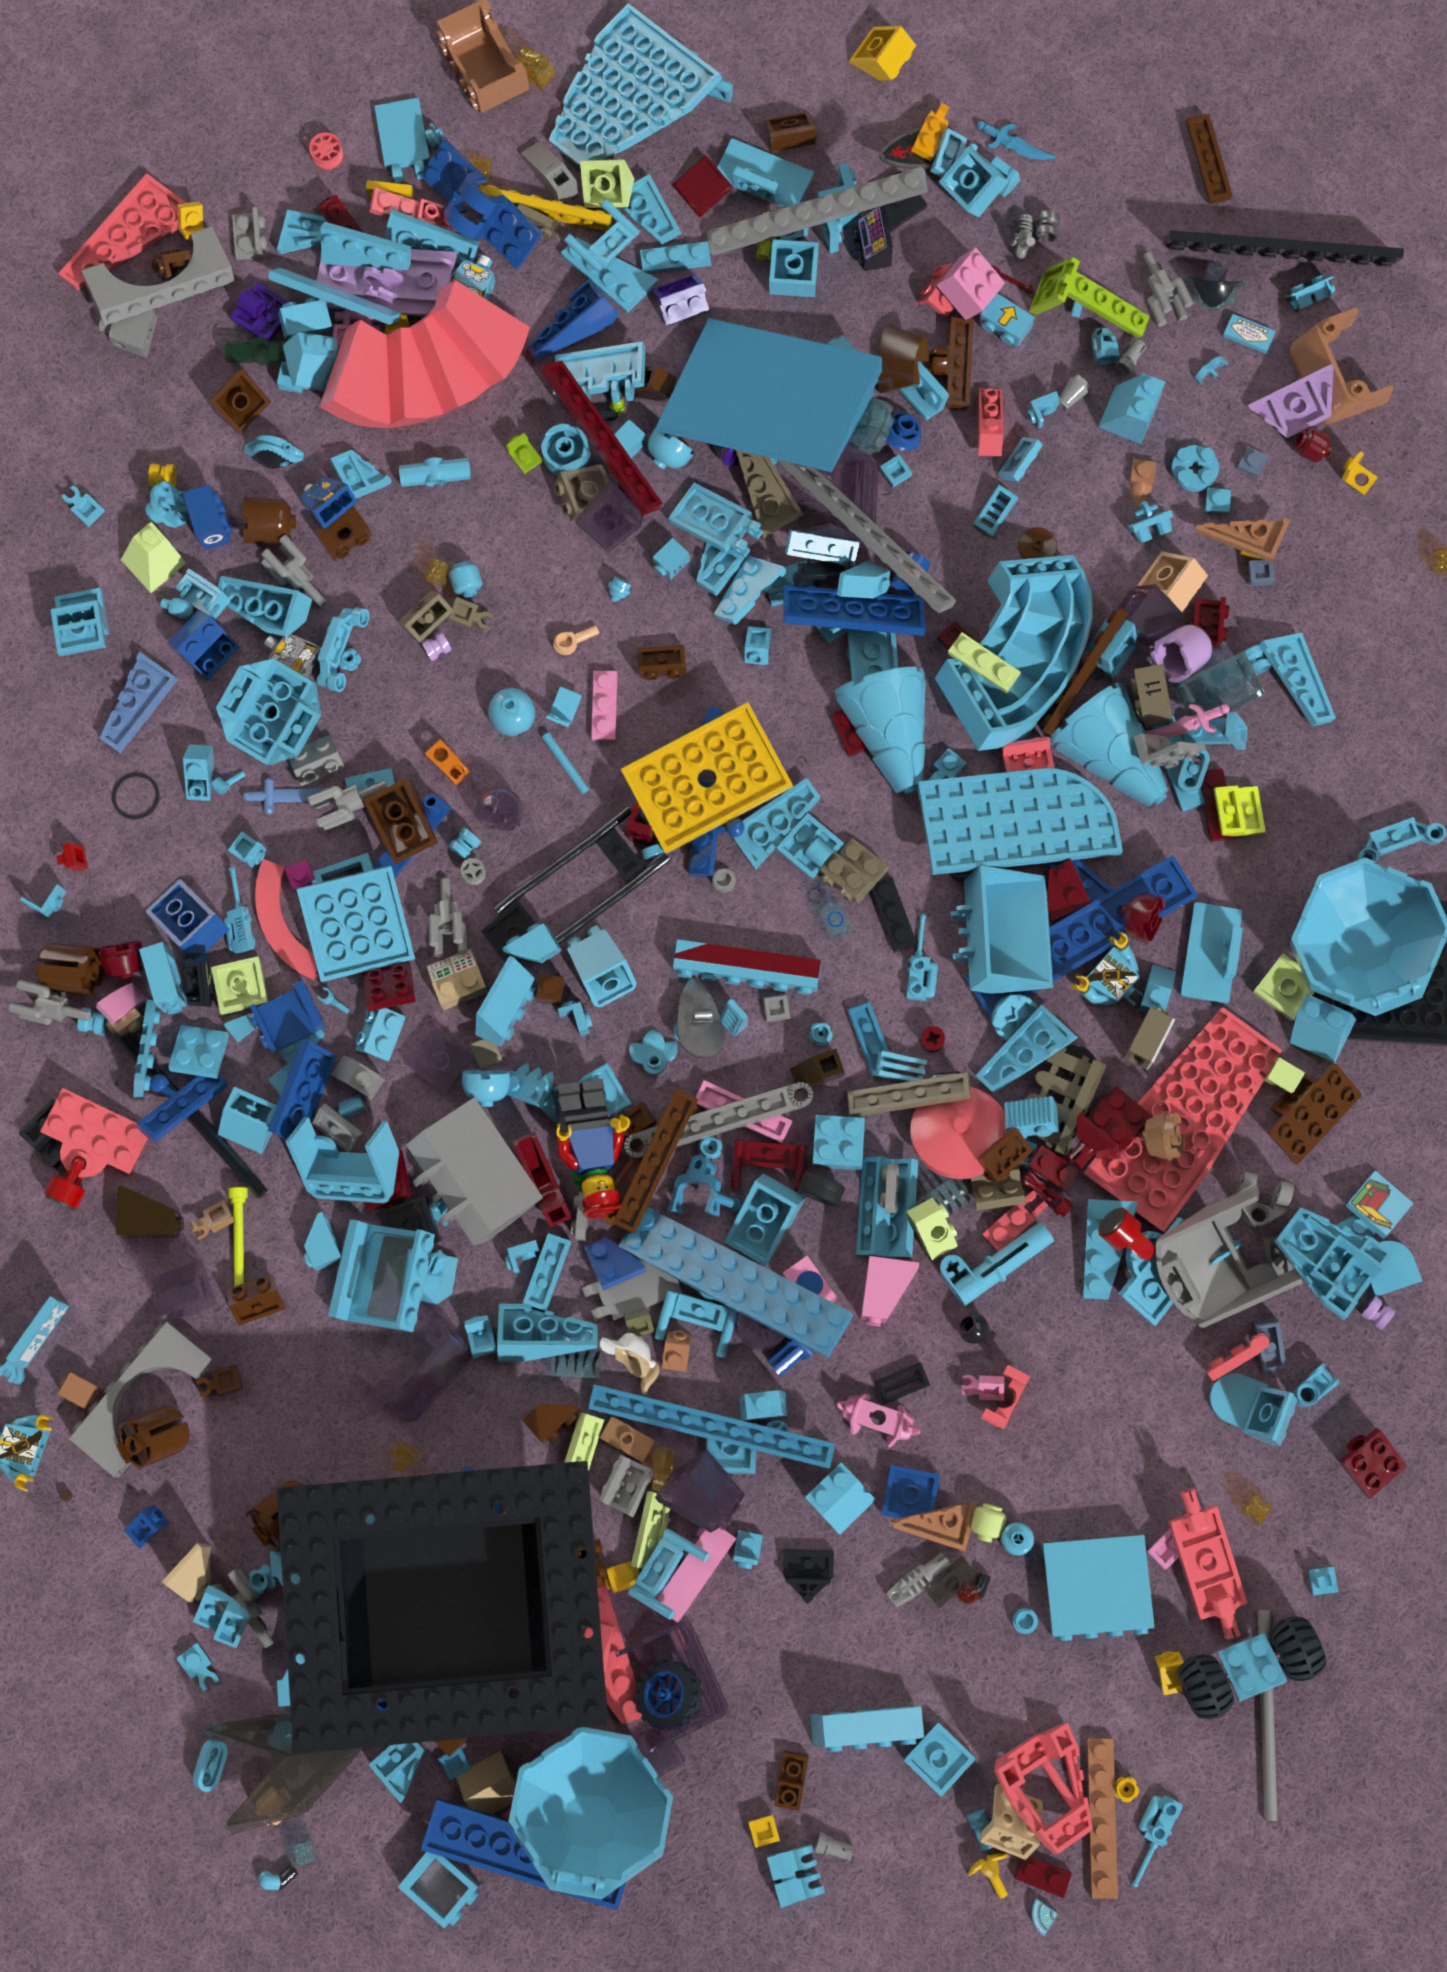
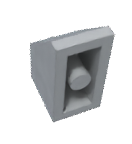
(357, 1077)

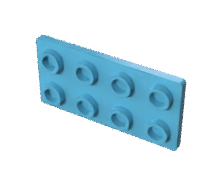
(764, 174)
(1212, 953)

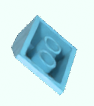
(764, 1219)

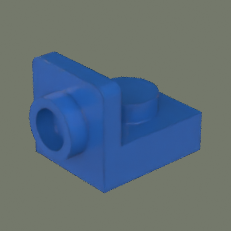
(146, 1525)

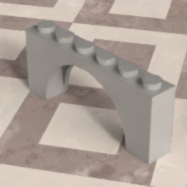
(120, 300)
(99, 1431)

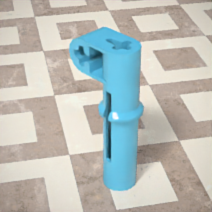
(973, 1284)

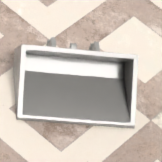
(473, 1172)

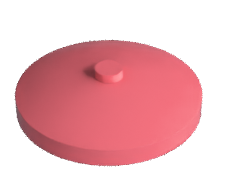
(956, 1133)

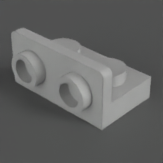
(248, 235)

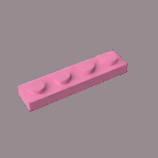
(712, 1096)

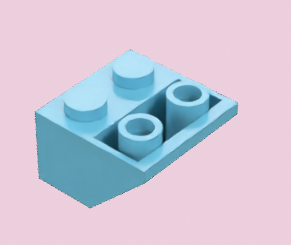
(247, 1120)

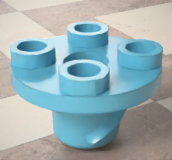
(167, 506)

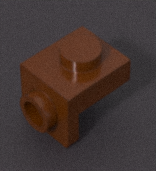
(640, 1119)

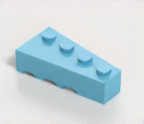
(867, 1727)

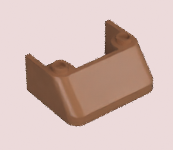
(1313, 353)

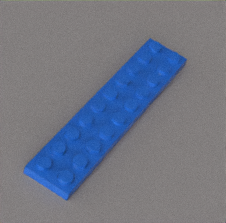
(1088, 930)

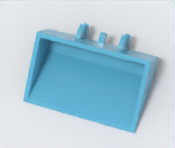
(1005, 931)

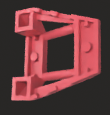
(1027, 1756)

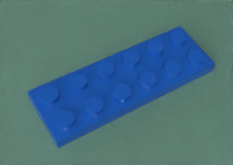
(827, 609)

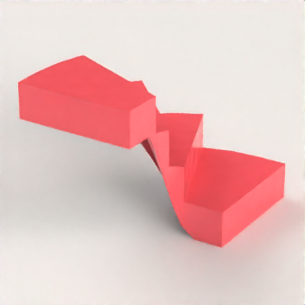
(425, 367)

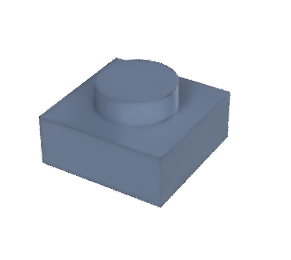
(1253, 462)
(1261, 573)

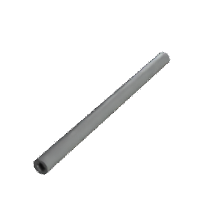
(1268, 1734)

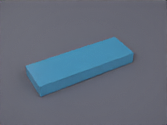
(868, 1035)

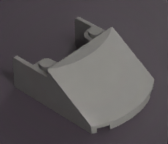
(1226, 1287)

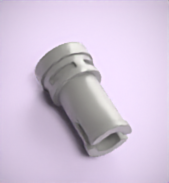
(1128, 360)
(826, 1845)

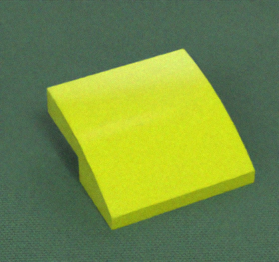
(1239, 811)

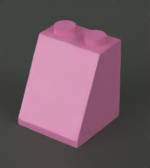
(884, 1287)

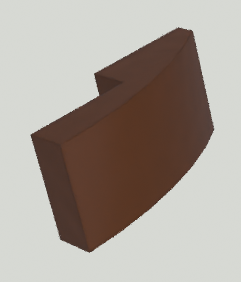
(791, 1780)

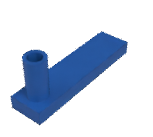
(436, 812)

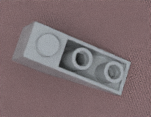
(551, 172)

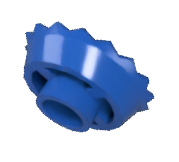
(904, 432)

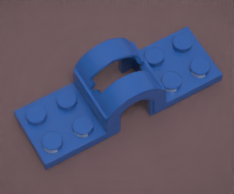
(502, 222)

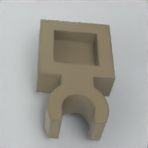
(465, 614)

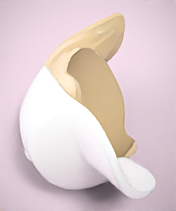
(641, 1365)

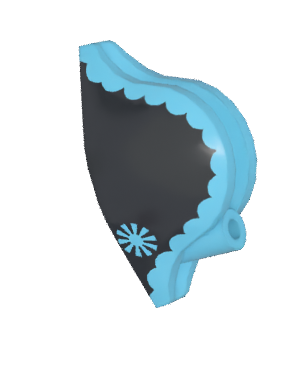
(273, 451)

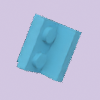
(1118, 650)

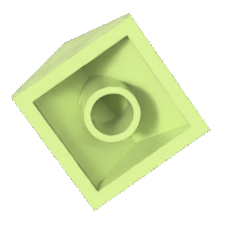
(606, 181)

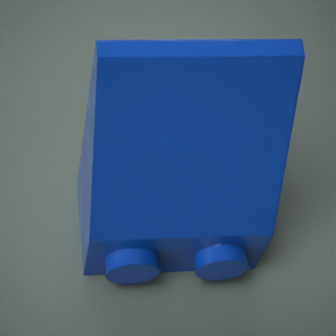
(187, 919)

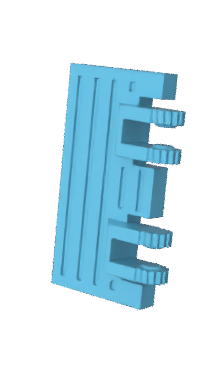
(615, 364)

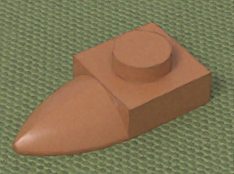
(1142, 479)

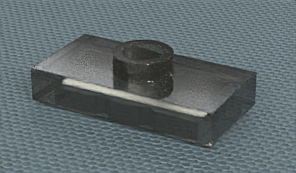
(950, 1581)

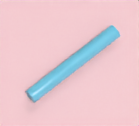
(565, 763)

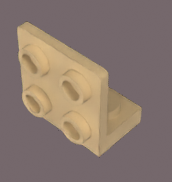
(1007, 1828)

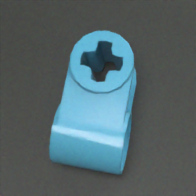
(1318, 1383)

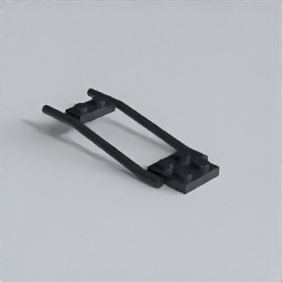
(514, 918)

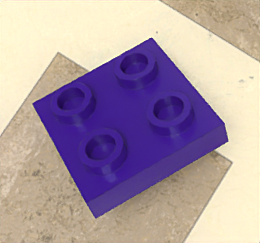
(258, 312)

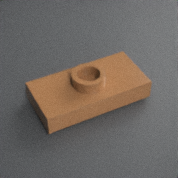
(627, 1439)

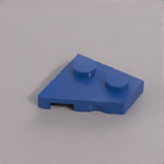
(612, 1263)

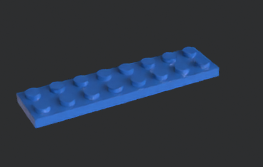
(488, 1844)

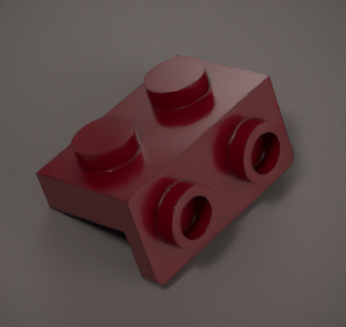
(1210, 617)

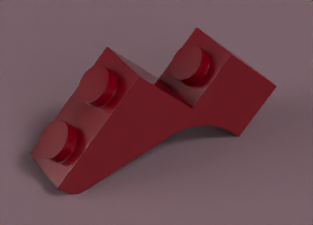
(540, 1172)

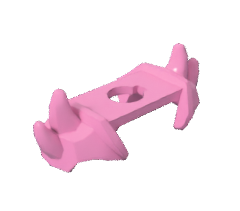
(898, 1424)

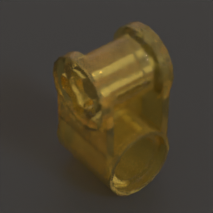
(538, 67)

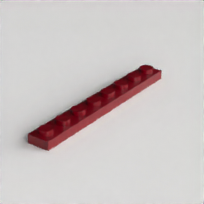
(601, 437)

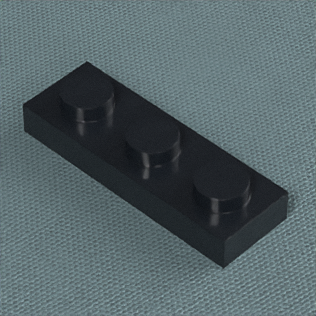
(893, 915)

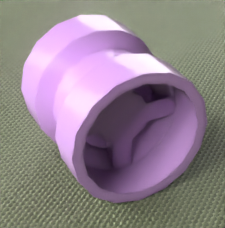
(436, 645)
(1378, 1313)

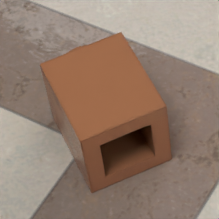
(78, 1390)

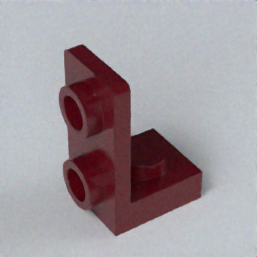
(336, 213)

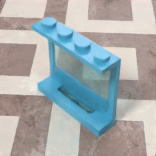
(381, 1276)

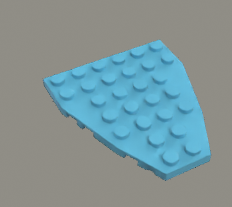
(629, 89)

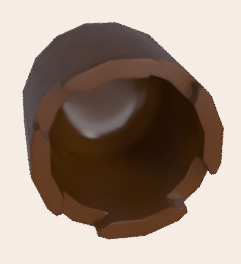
(267, 520)

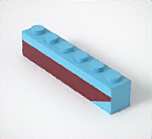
(746, 965)

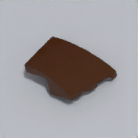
(900, 359)

